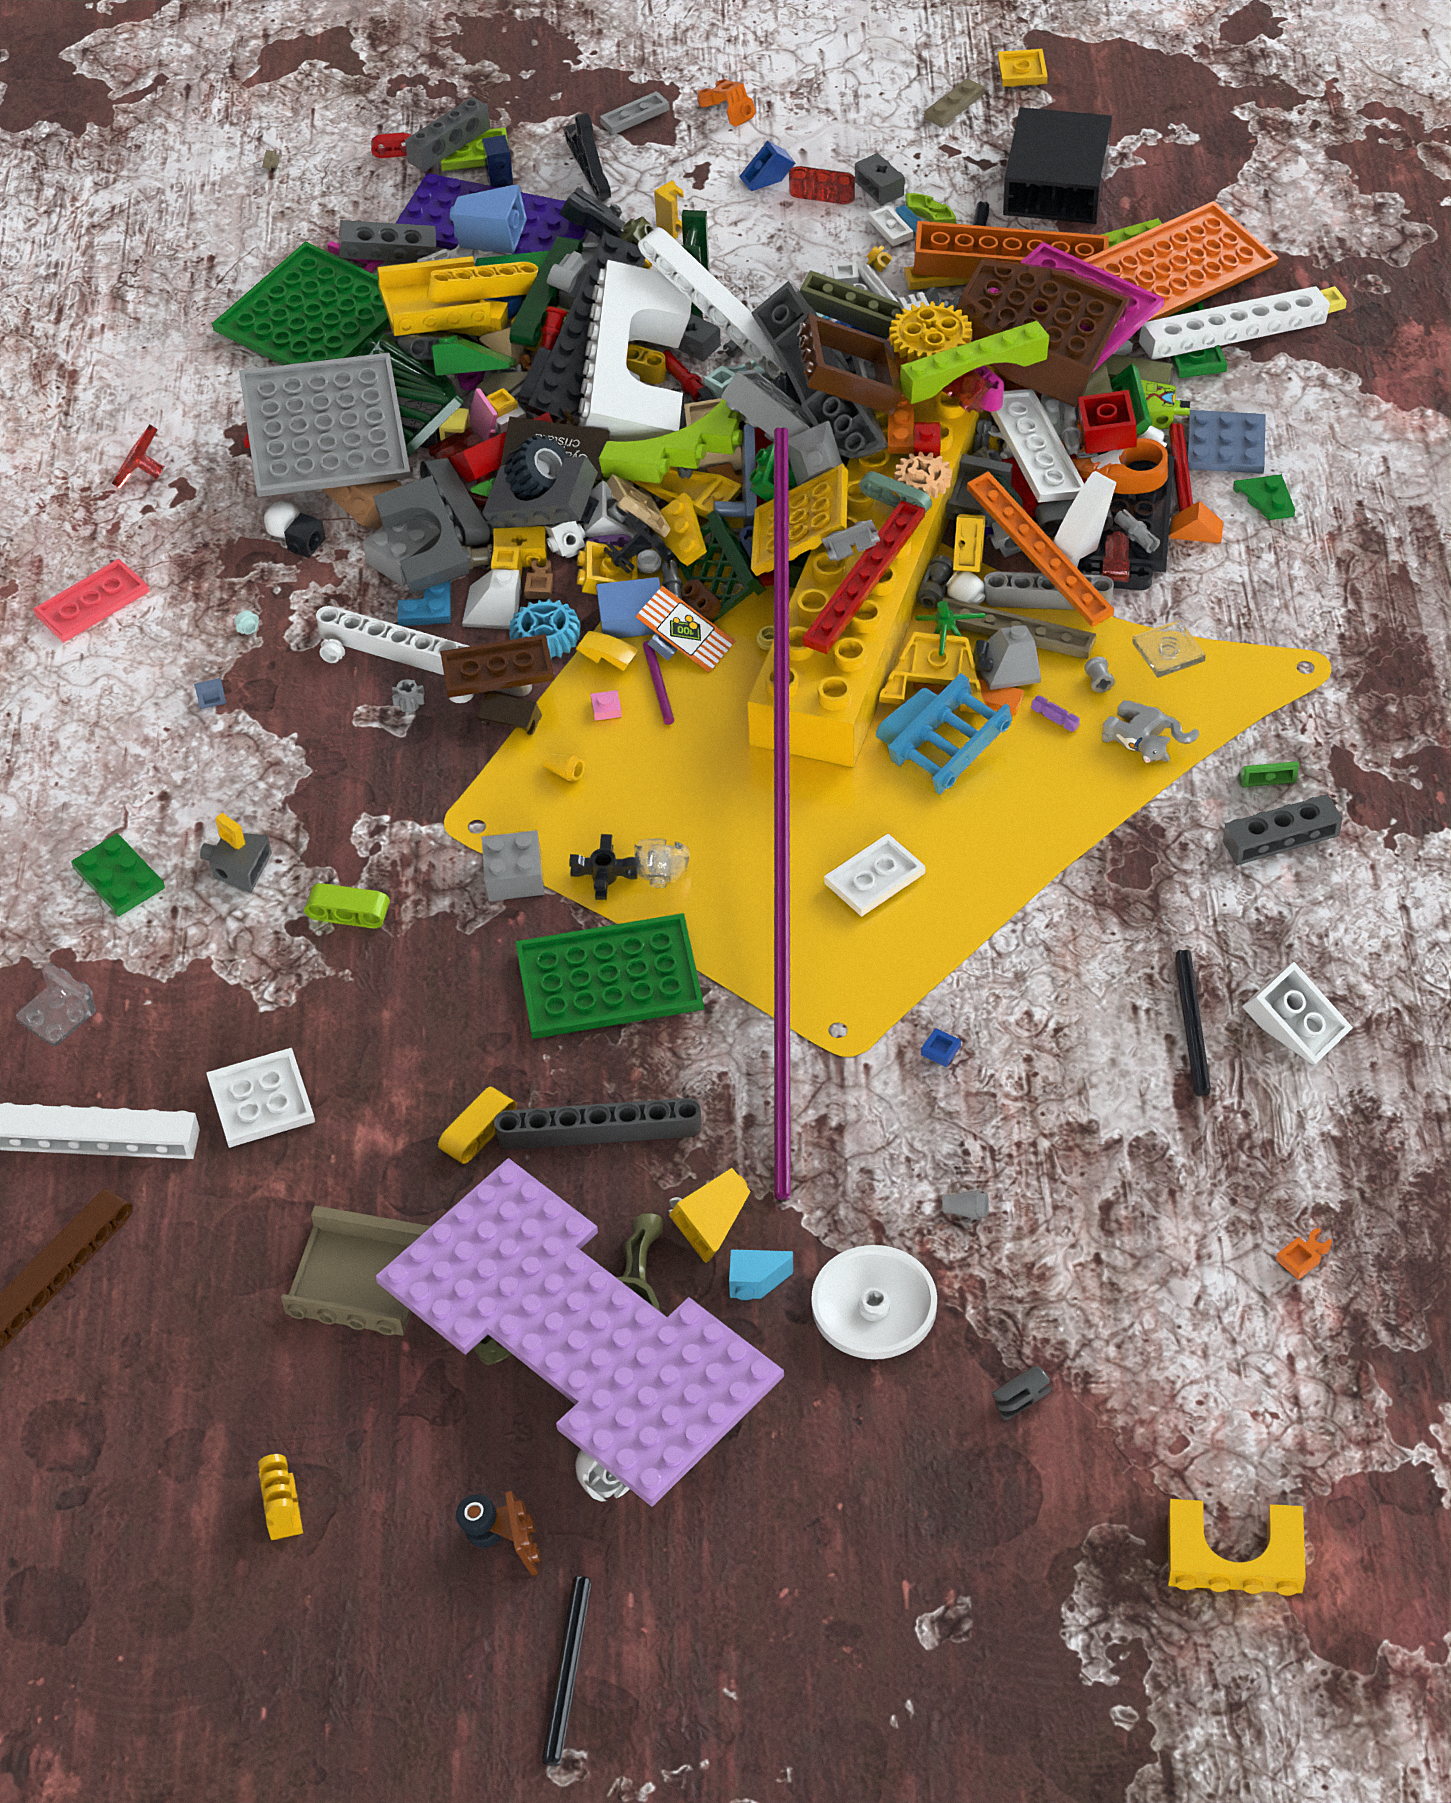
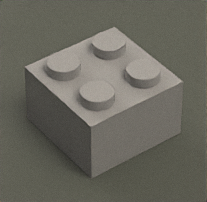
(512, 865)

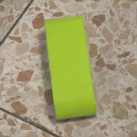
(347, 905)

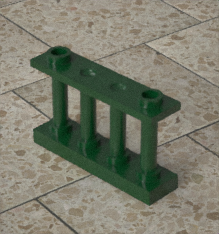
(696, 242)

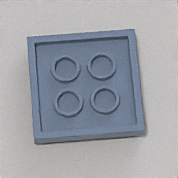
(1226, 441)

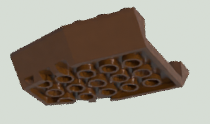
(1068, 303)

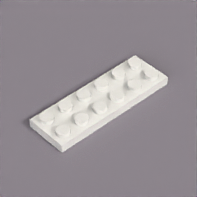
(1037, 447)

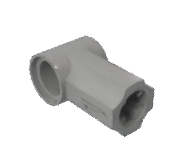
(566, 273)

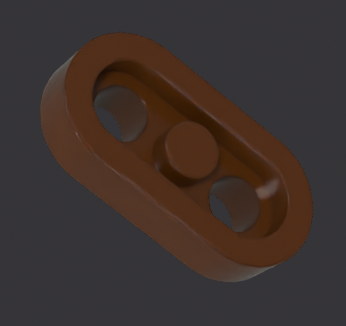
(701, 599)

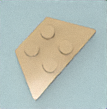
(638, 503)

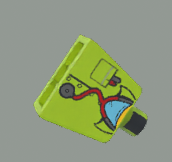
(1162, 404)

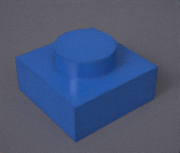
(941, 1047)

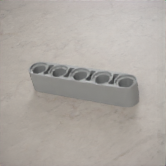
(1034, 590)

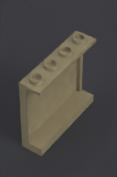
(341, 1267)

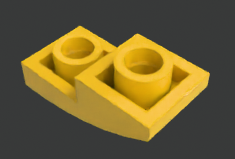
(599, 646)

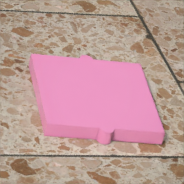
(482, 416)

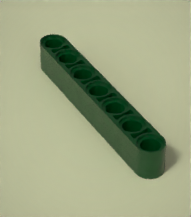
(533, 314)

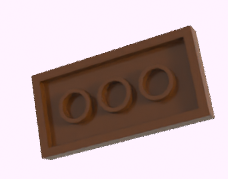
(497, 665)

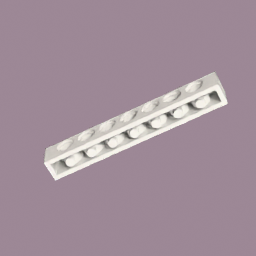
(1234, 322)

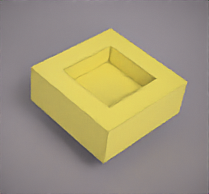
(1335, 298)

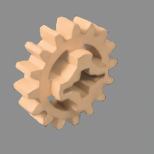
(925, 473)

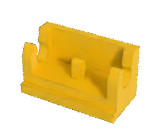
(667, 208)

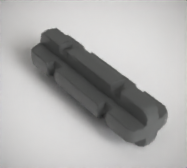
(982, 436)

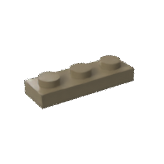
(954, 102)

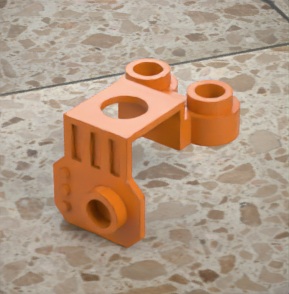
(740, 106)

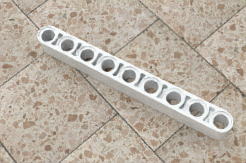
(710, 298)
(390, 641)

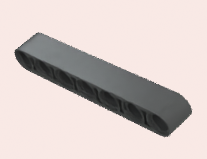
(585, 1126)

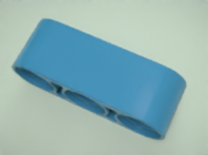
(896, 722)

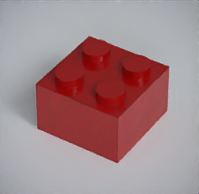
(1107, 422)

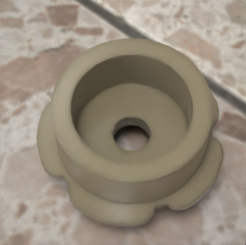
(270, 160)

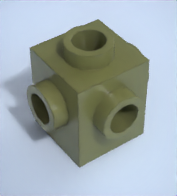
(636, 230)

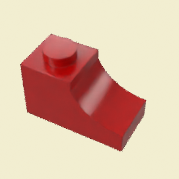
(927, 438)

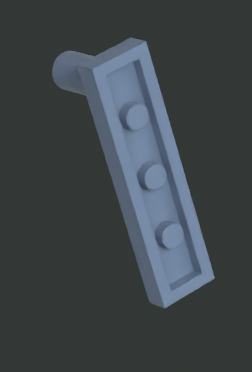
(746, 508)

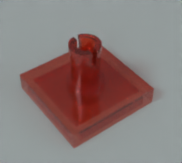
(138, 458)

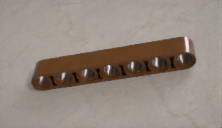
(60, 1261)

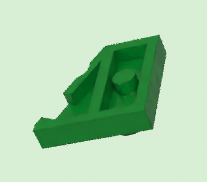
(1268, 495)

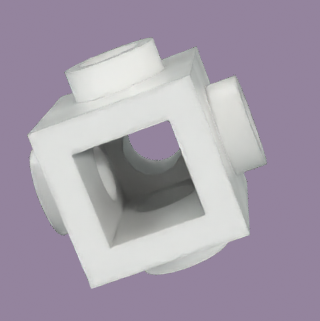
(565, 538)

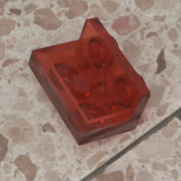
(969, 389)

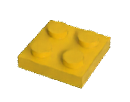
(1022, 67)

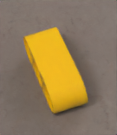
(475, 1125)

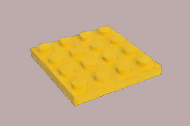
(814, 513)

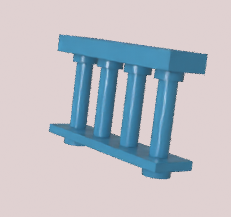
(939, 712)

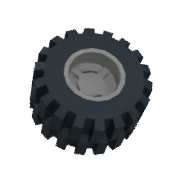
(534, 466)

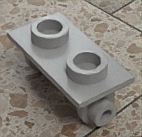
(839, 543)

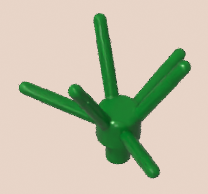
(946, 621)

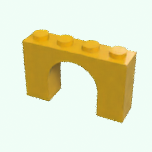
(1197, 1566)

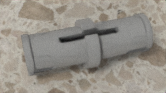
(1137, 531)

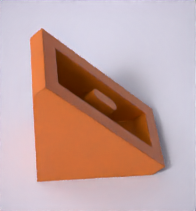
(1197, 524)

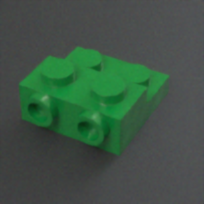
(763, 476)

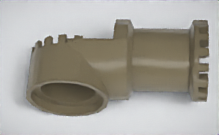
(480, 556)

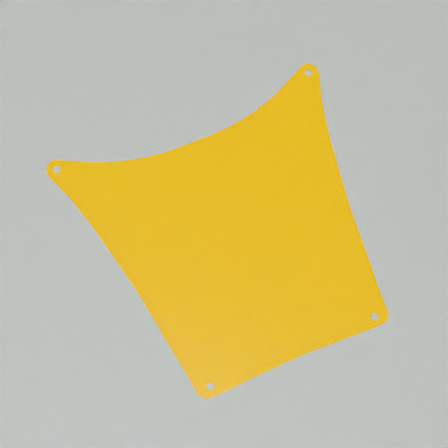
(985, 842)

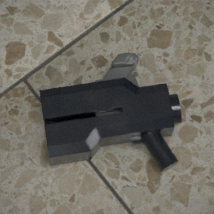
(592, 214)

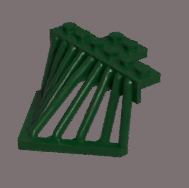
(418, 383)

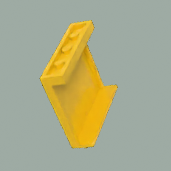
(411, 312)

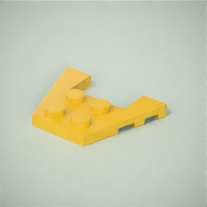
(923, 664)

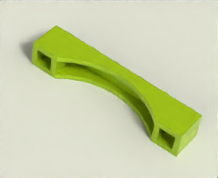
(930, 374)

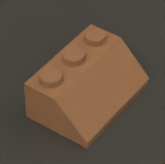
(359, 500)

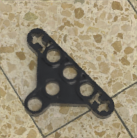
(583, 147)

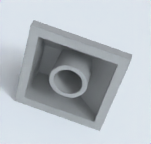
(813, 452)
(1013, 658)

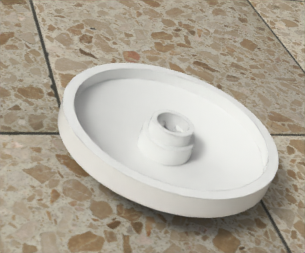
(874, 1302)

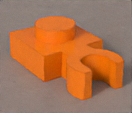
(1303, 1256)

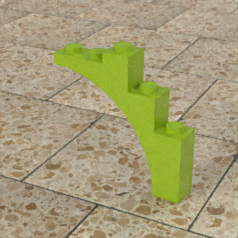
(684, 448)

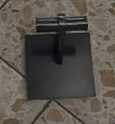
(640, 542)

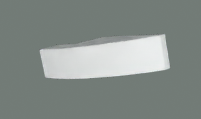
(1085, 518)

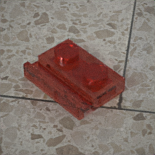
(455, 444)

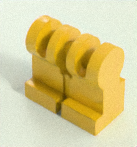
(279, 1497)

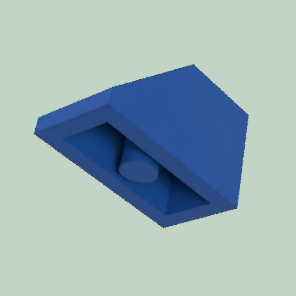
(767, 167)

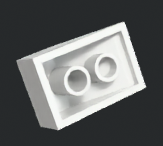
(1297, 1014)

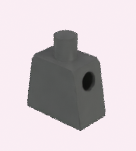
(238, 867)

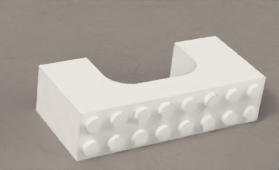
(630, 307)

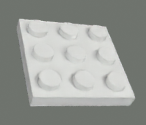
(260, 1097)

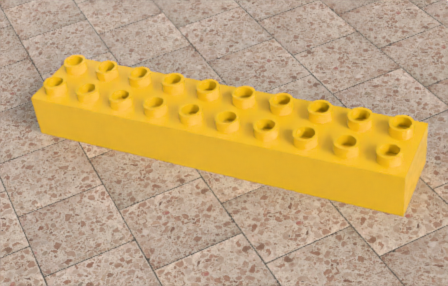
(839, 691)

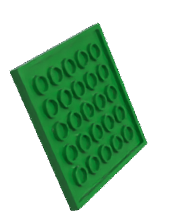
(307, 310)

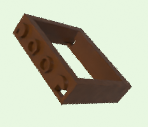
(879, 394)

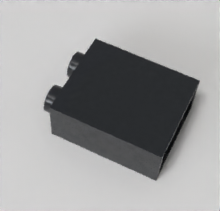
(1057, 165)

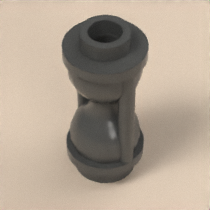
(939, 572)

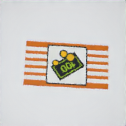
(685, 629)

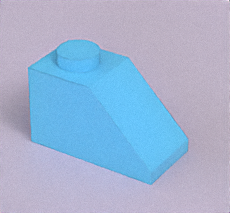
(757, 1272)

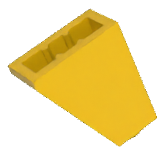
(710, 1212)

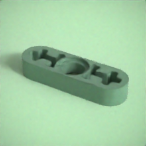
(880, 486)

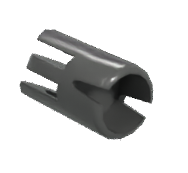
(1021, 1392)

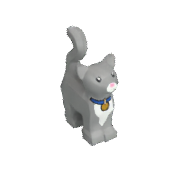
(1143, 730)

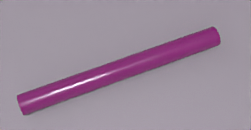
(658, 683)

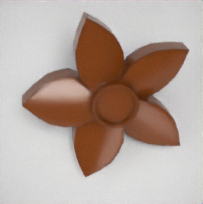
(525, 362)

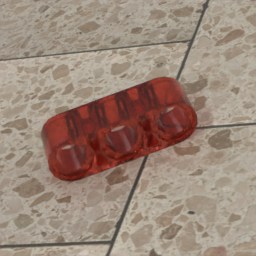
(821, 185)

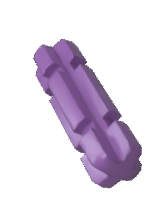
(1055, 713)

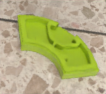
(926, 207)

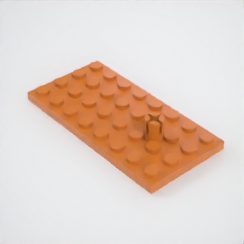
(1188, 258)

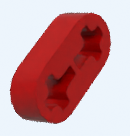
(391, 144)

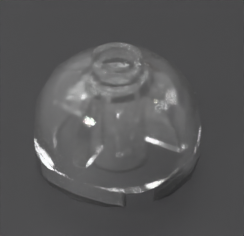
(660, 862)

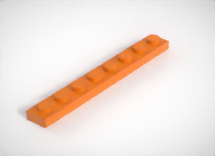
(1040, 549)

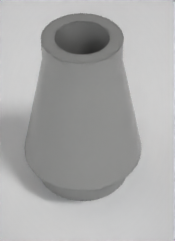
(967, 1204)

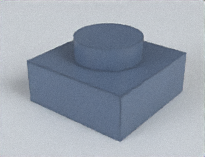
(662, 646)
(210, 693)

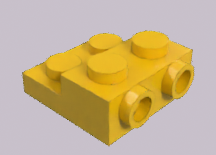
(599, 569)

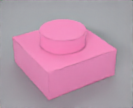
(606, 705)

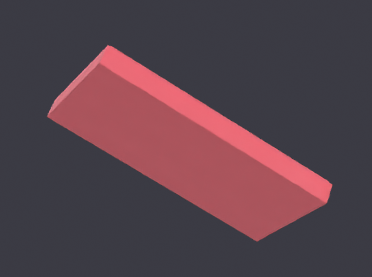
(91, 600)

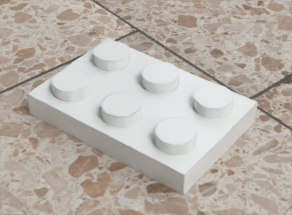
(874, 874)

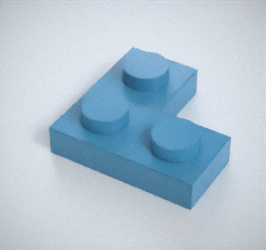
(432, 609)

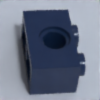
(497, 161)

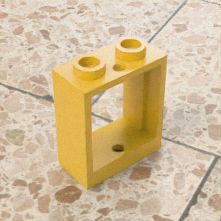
(971, 531)

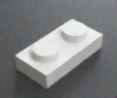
(890, 225)

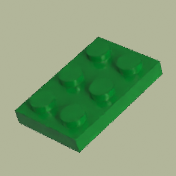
(118, 874)

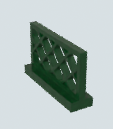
(736, 558)

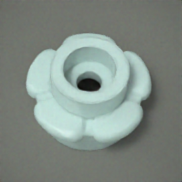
(246, 622)

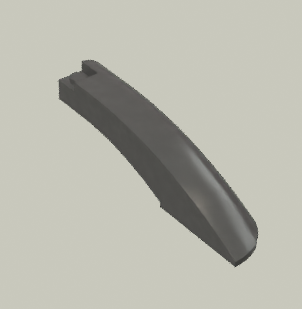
(852, 424)

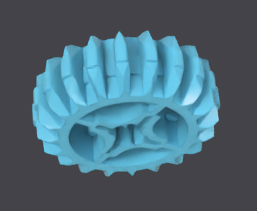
(548, 618)

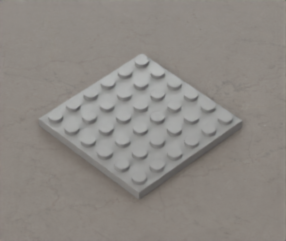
(324, 424)

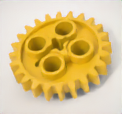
(928, 330)

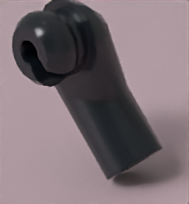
(979, 657)

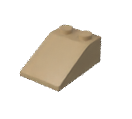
(694, 412)

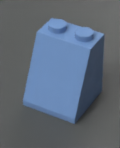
(489, 219)

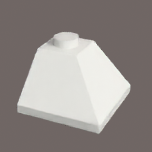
(493, 600)

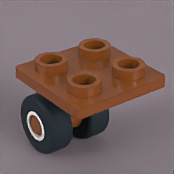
(487, 1525)

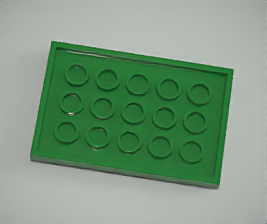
(609, 975)

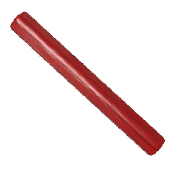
(1181, 467)

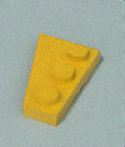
(685, 534)

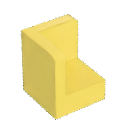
(455, 423)

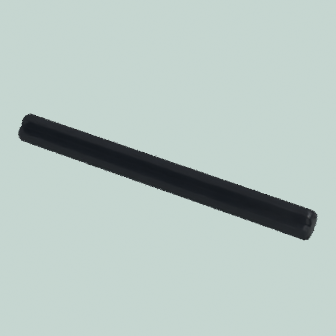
(1192, 1023)
(566, 1671)

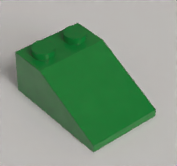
(464, 356)

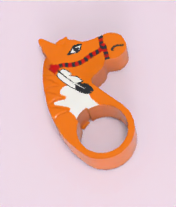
(1114, 463)

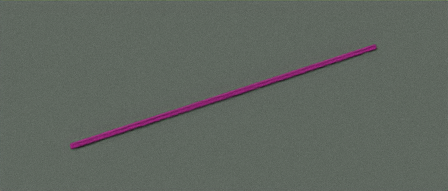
(782, 1108)

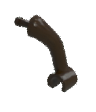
(570, 420)

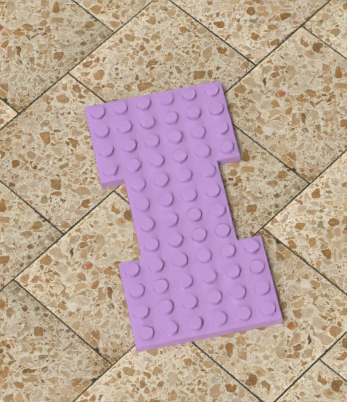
(642, 1384)

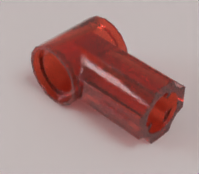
(1116, 562)

